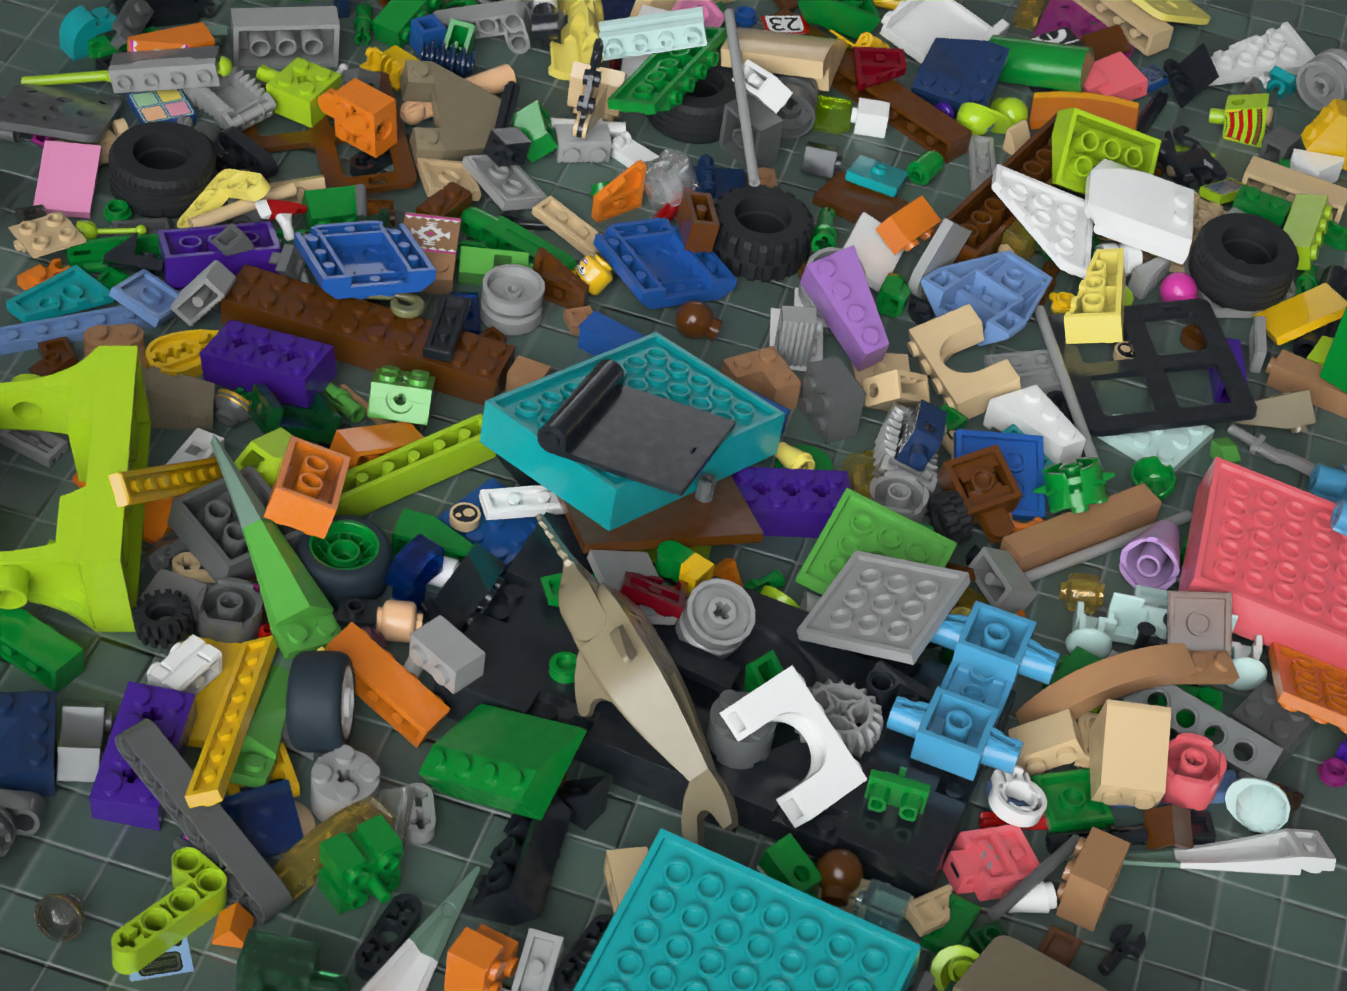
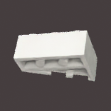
(1037, 415)

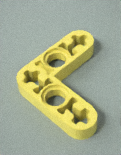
(225, 185)

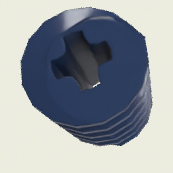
(450, 60)

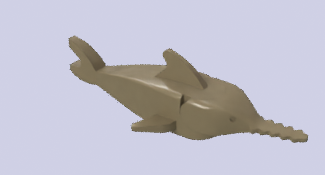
(630, 666)

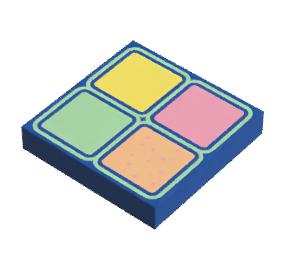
(160, 105)

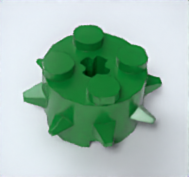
(1074, 485)

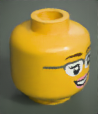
(594, 272)

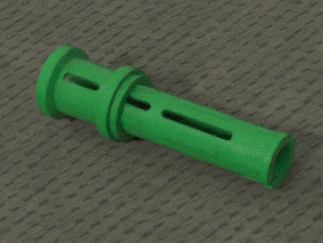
(824, 233)

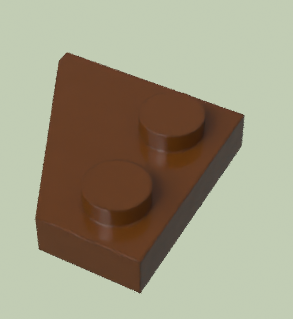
(561, 284)

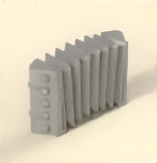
(235, 102)
(887, 444)

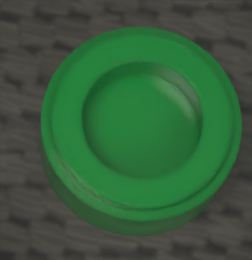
(562, 667)

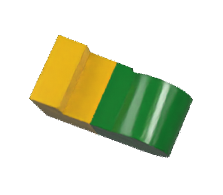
(682, 564)

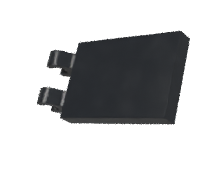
(173, 11)

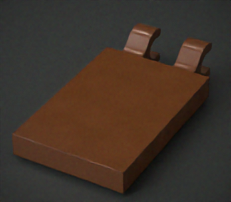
(852, 200)

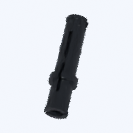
(1133, 834)

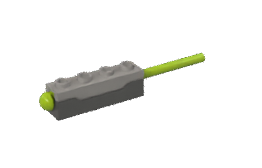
(151, 70)

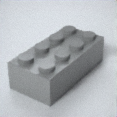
(282, 34)

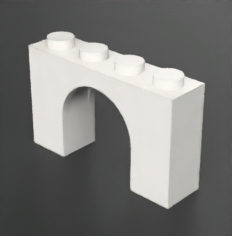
(832, 766)

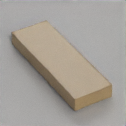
(566, 225)

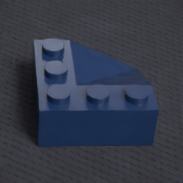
(961, 72)
(28, 741)

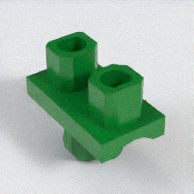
(896, 791)

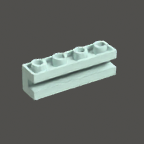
(653, 33)

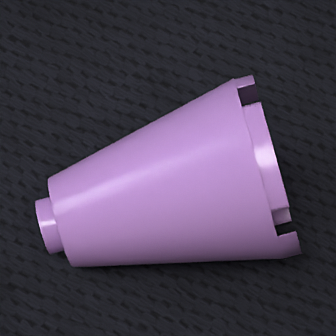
(1152, 557)

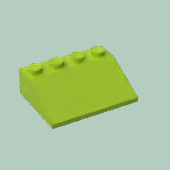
(1086, 139)

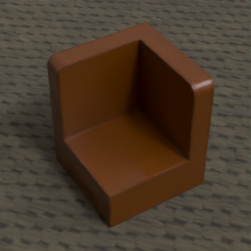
(1168, 827)

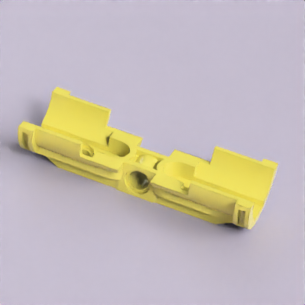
(576, 36)

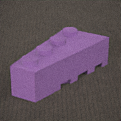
(847, 306)

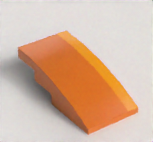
(1112, 108)

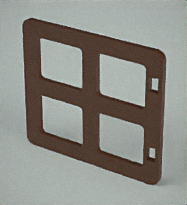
(323, 140)

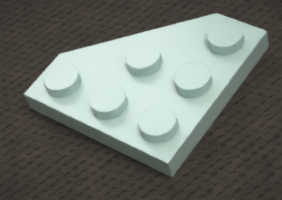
(1170, 445)

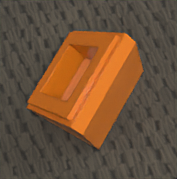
(232, 926)

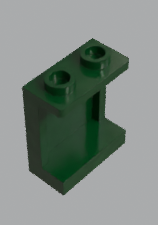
(310, 424)

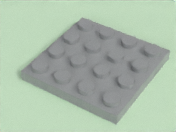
(884, 607)

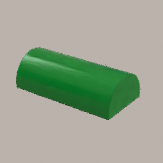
(1046, 63)

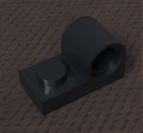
(888, 683)

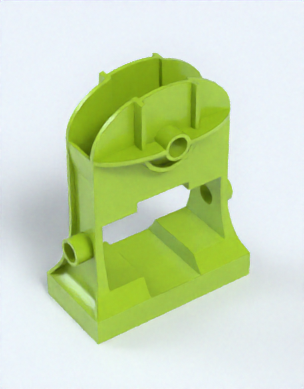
(97, 545)

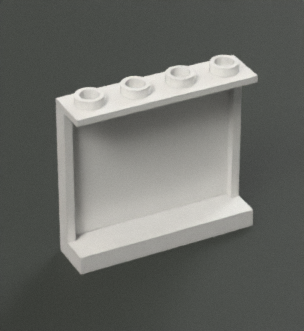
(919, 22)

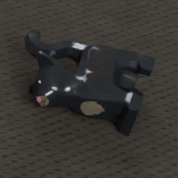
(1189, 164)

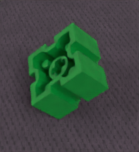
(360, 865)

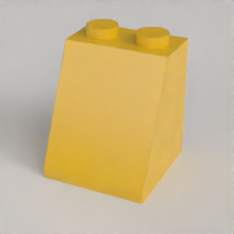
(1328, 131)

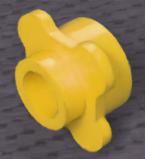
(1060, 302)

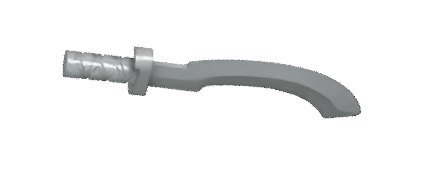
(1275, 455)

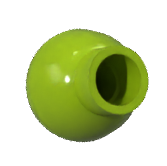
(1012, 108)

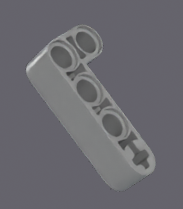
(499, 23)

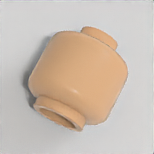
(398, 620)

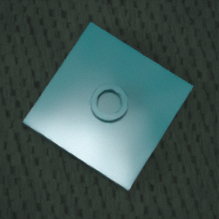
(877, 176)

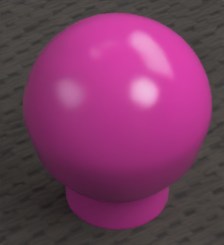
(1178, 287)

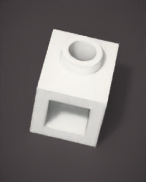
(870, 117)

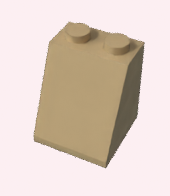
(1129, 754)

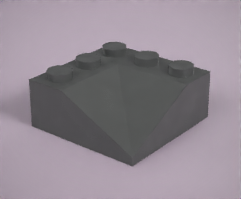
(212, 530)

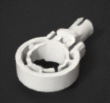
(1021, 788)

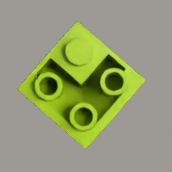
(265, 454)

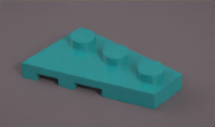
(59, 295)

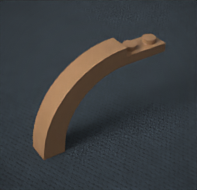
(1127, 674)

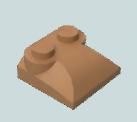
(115, 335)

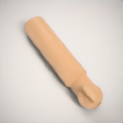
(491, 80)

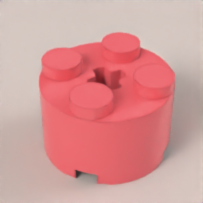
(1193, 772)

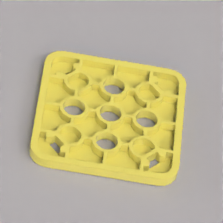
(1174, 11)

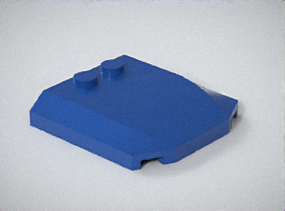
(365, 259)
(658, 268)

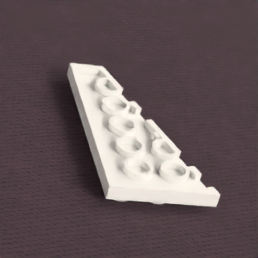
(1260, 54)

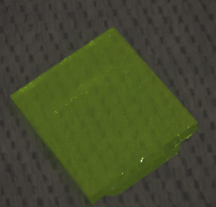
(832, 115)

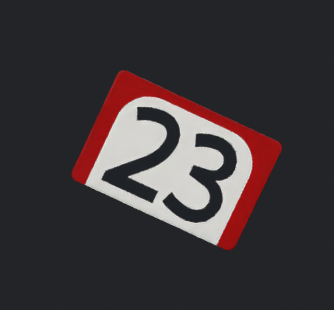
(785, 24)

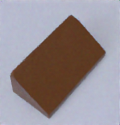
(1107, 41)

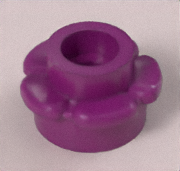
(1333, 772)

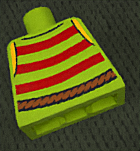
(1243, 118)

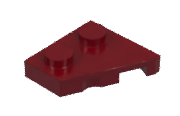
(877, 65)
(650, 592)

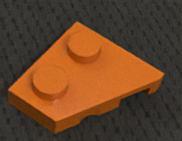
(621, 194)

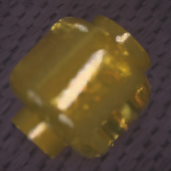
(1082, 588)

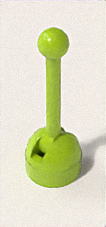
(90, 230)

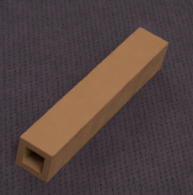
(1294, 373)
(1081, 530)

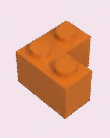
(480, 960)

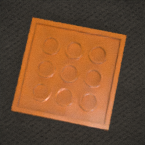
(1309, 685)

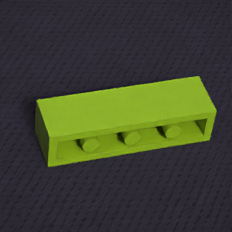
(1307, 226)

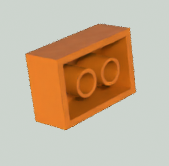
(307, 487)

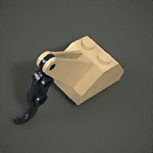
(589, 92)

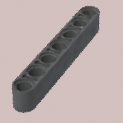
(205, 826)

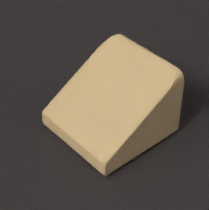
(1016, 137)

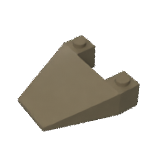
(460, 112)

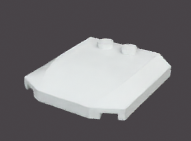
(1140, 210)

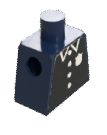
(917, 443)

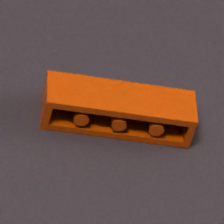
(389, 687)

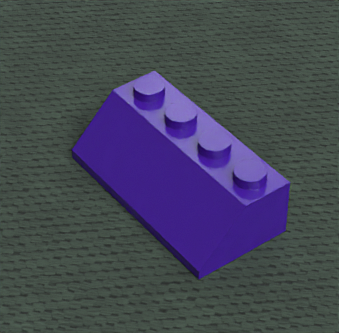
(190, 251)

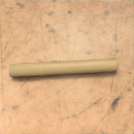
(240, 207)

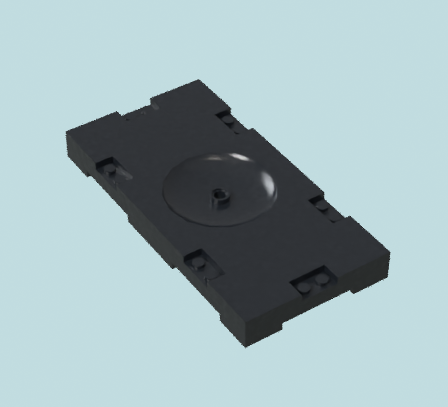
(524, 633)

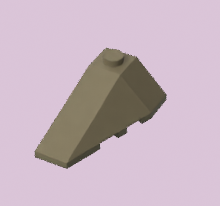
(1284, 411)

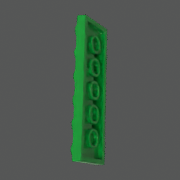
(667, 77)

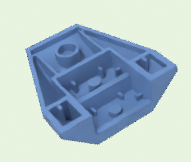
(998, 288)

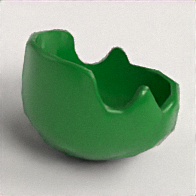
(1155, 476)

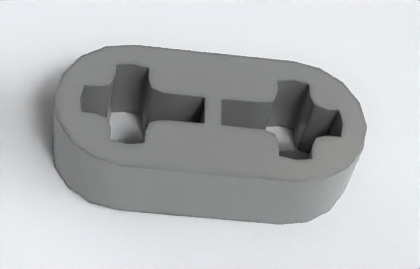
(425, 812)

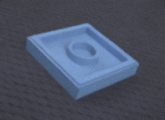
(146, 297)

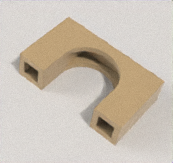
(940, 339)

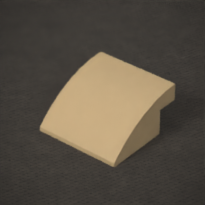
(789, 54)

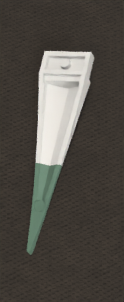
(1272, 853)
(418, 956)

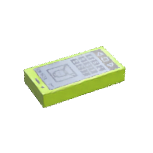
(1221, 191)

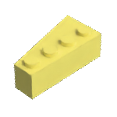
(1099, 306)

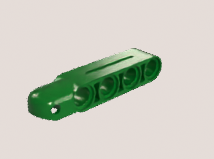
(507, 235)

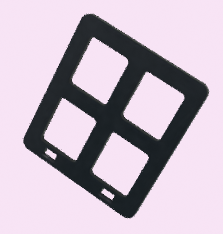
(1153, 370)

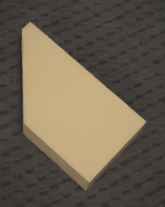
(930, 911)

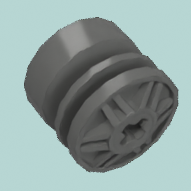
(801, 107)

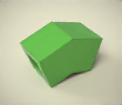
(1225, 449)

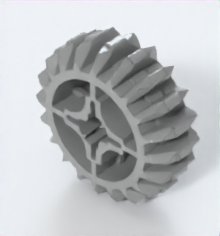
(844, 708)

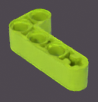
(196, 899)

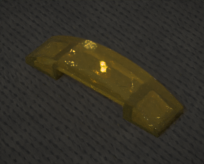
(302, 860)

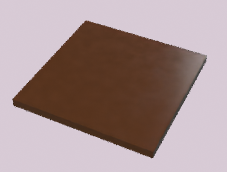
(685, 520)

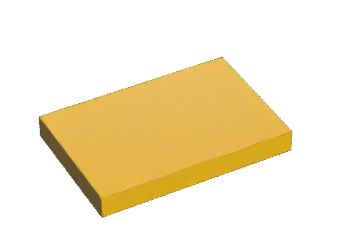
(1303, 313)

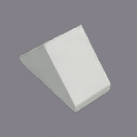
(1317, 164)

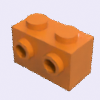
(908, 225)

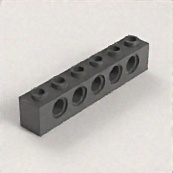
(1262, 751)

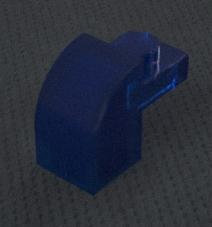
(413, 568)

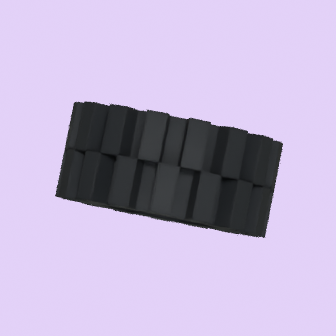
(950, 516)
(161, 606)

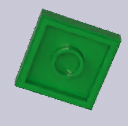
(1070, 801)

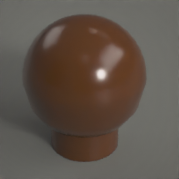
(697, 321)
(840, 876)

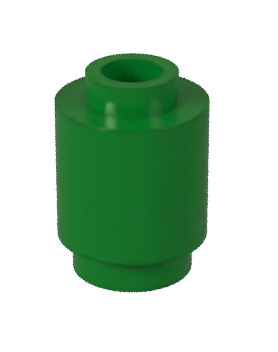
(925, 167)

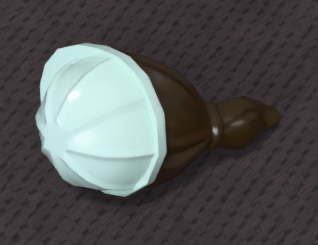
(1261, 804)

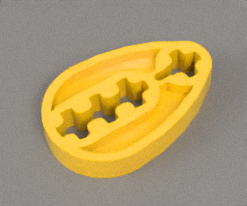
(179, 352)

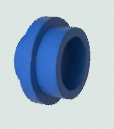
(745, 16)

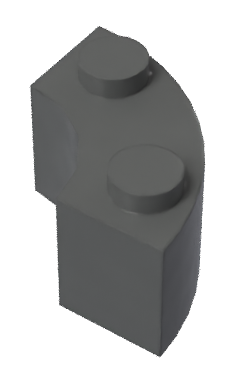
(82, 739)

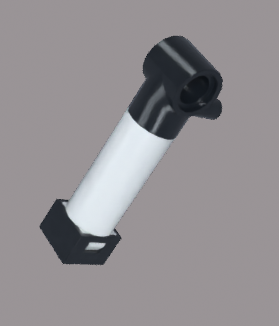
(545, 22)

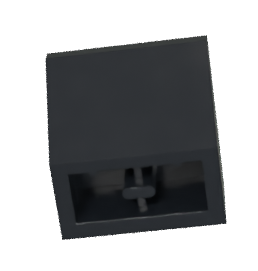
(470, 587)

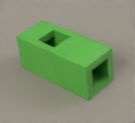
(478, 261)

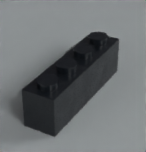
(522, 868)

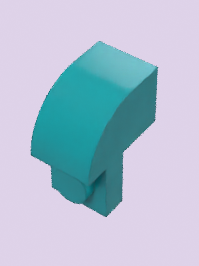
(80, 27)

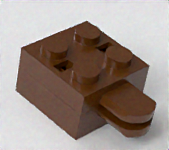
(986, 488)

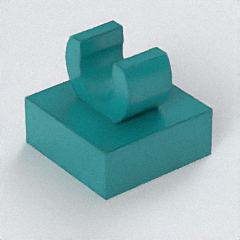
(1283, 81)

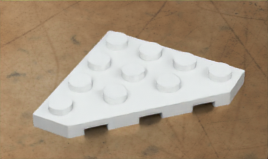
(1050, 216)

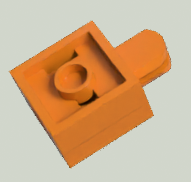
(362, 116)

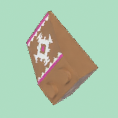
(439, 241)

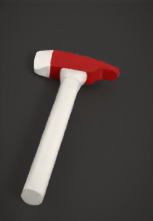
(283, 212)

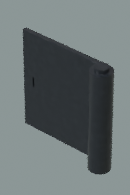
(633, 432)

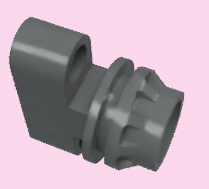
(13, 817)

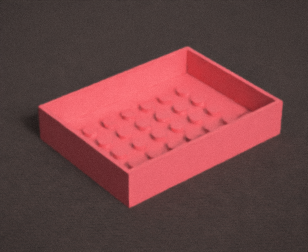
(1274, 557)

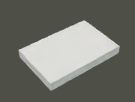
(872, 251)

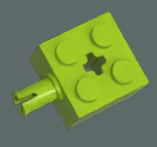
(298, 89)

